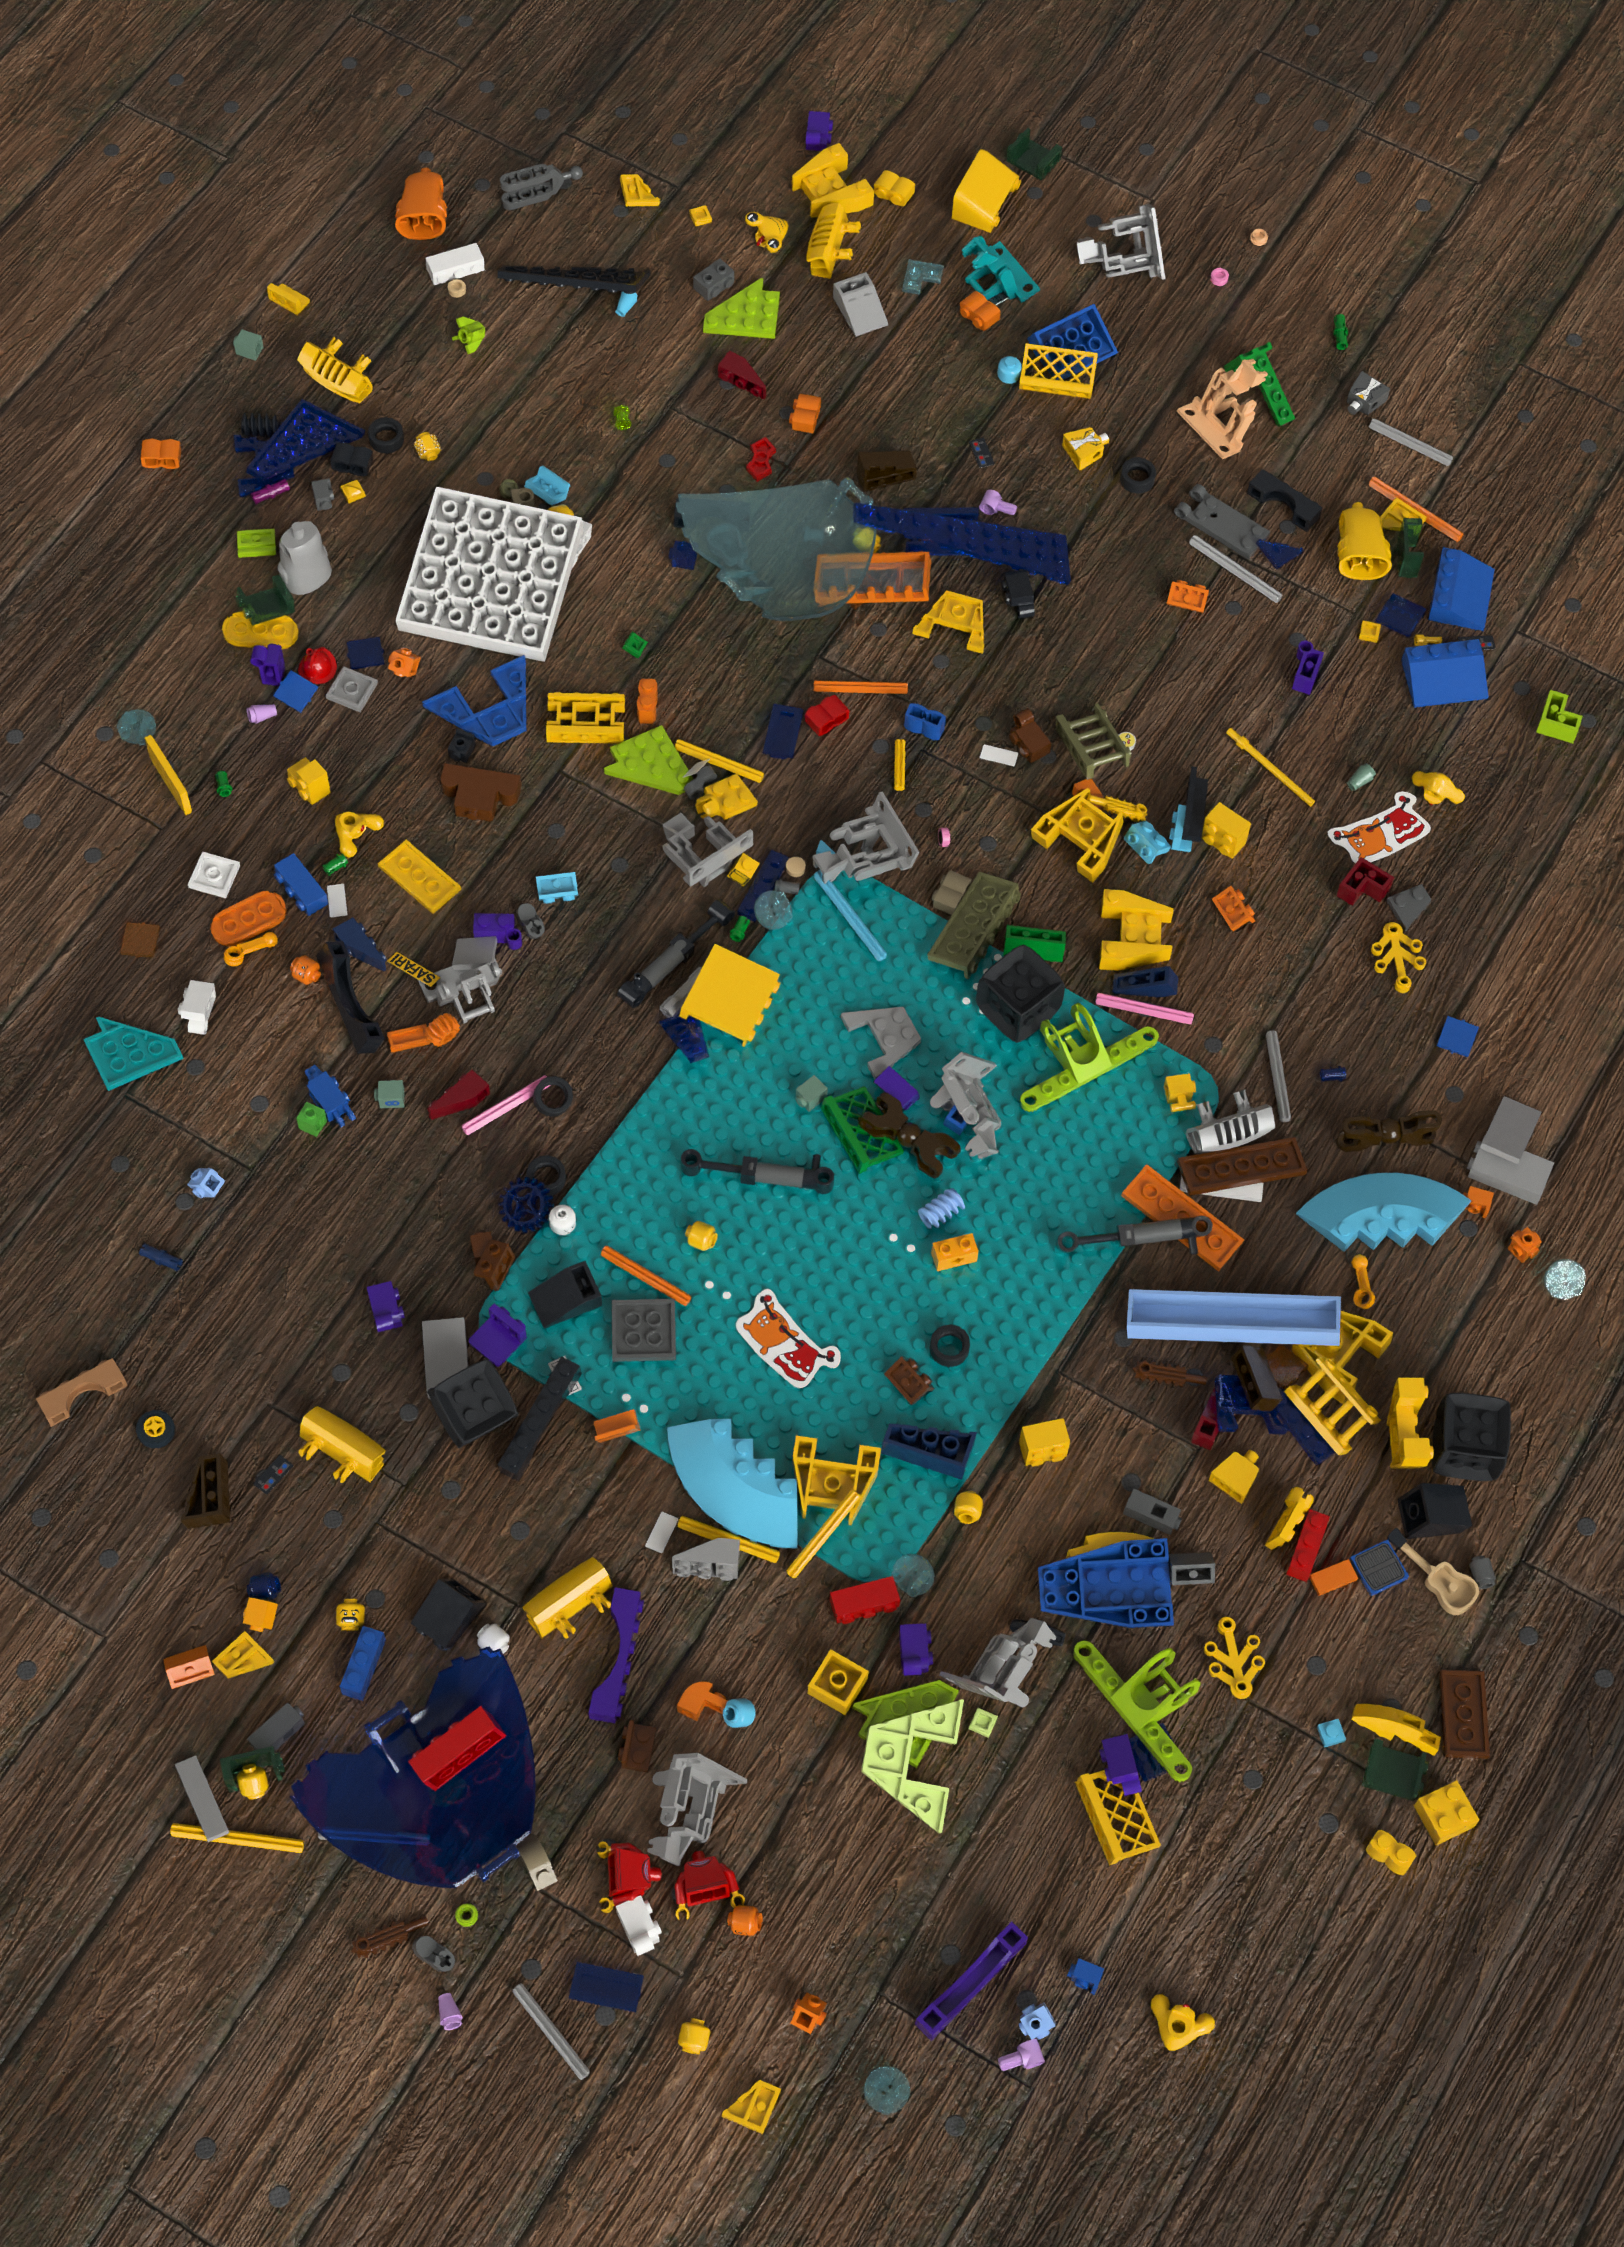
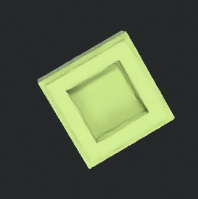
(983, 1722)

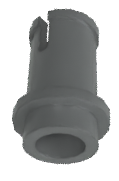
(787, 887)

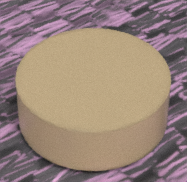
(456, 288)
(795, 866)

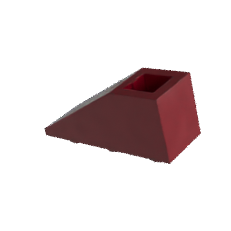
(739, 372)
(464, 1095)
(1207, 1427)

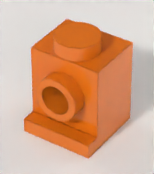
(1480, 1201)

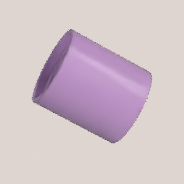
(993, 503)
(1027, 2055)

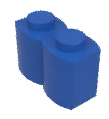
(924, 721)

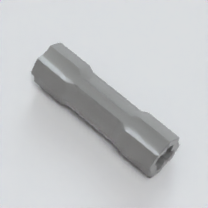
(673, 1004)

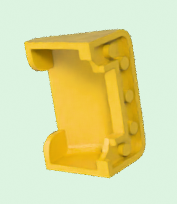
(983, 192)

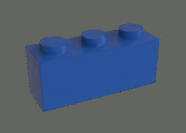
(300, 885)
(362, 1663)

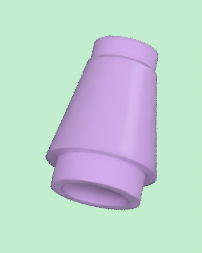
(259, 713)
(449, 2013)

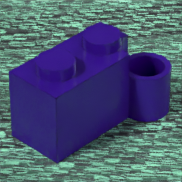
(818, 130)
(270, 663)
(1308, 667)
(500, 926)
(385, 1307)
(914, 1649)
(1120, 1763)

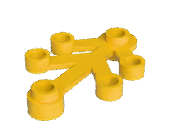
(1398, 954)
(1234, 1661)

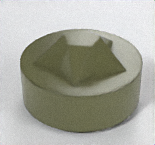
(506, 487)

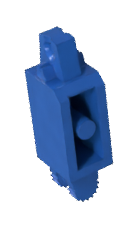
(326, 1095)

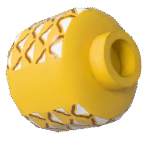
(427, 446)

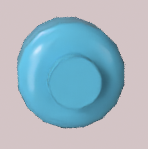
(1009, 369)
(739, 1713)

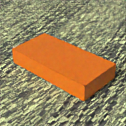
(407, 1038)
(1333, 1577)

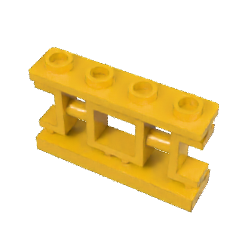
(585, 731)

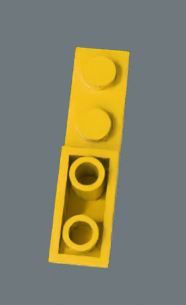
(1101, 1540)
(1390, 1721)

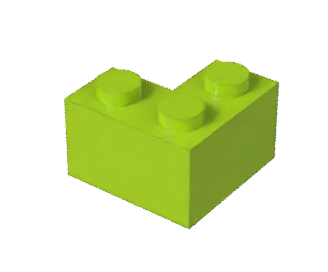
(1556, 721)

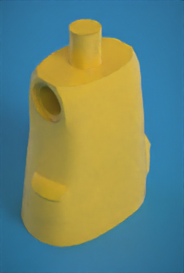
(1362, 544)

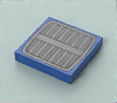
(1379, 1567)

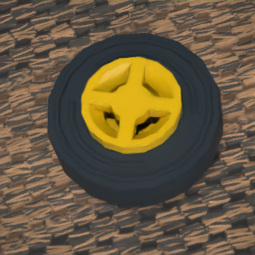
(148, 1426)

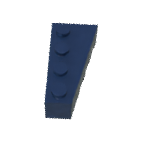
(930, 1448)

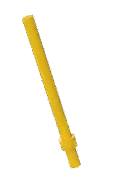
(1243, 743)

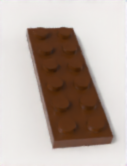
(1242, 1166)

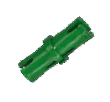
(1340, 332)

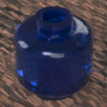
(264, 1586)

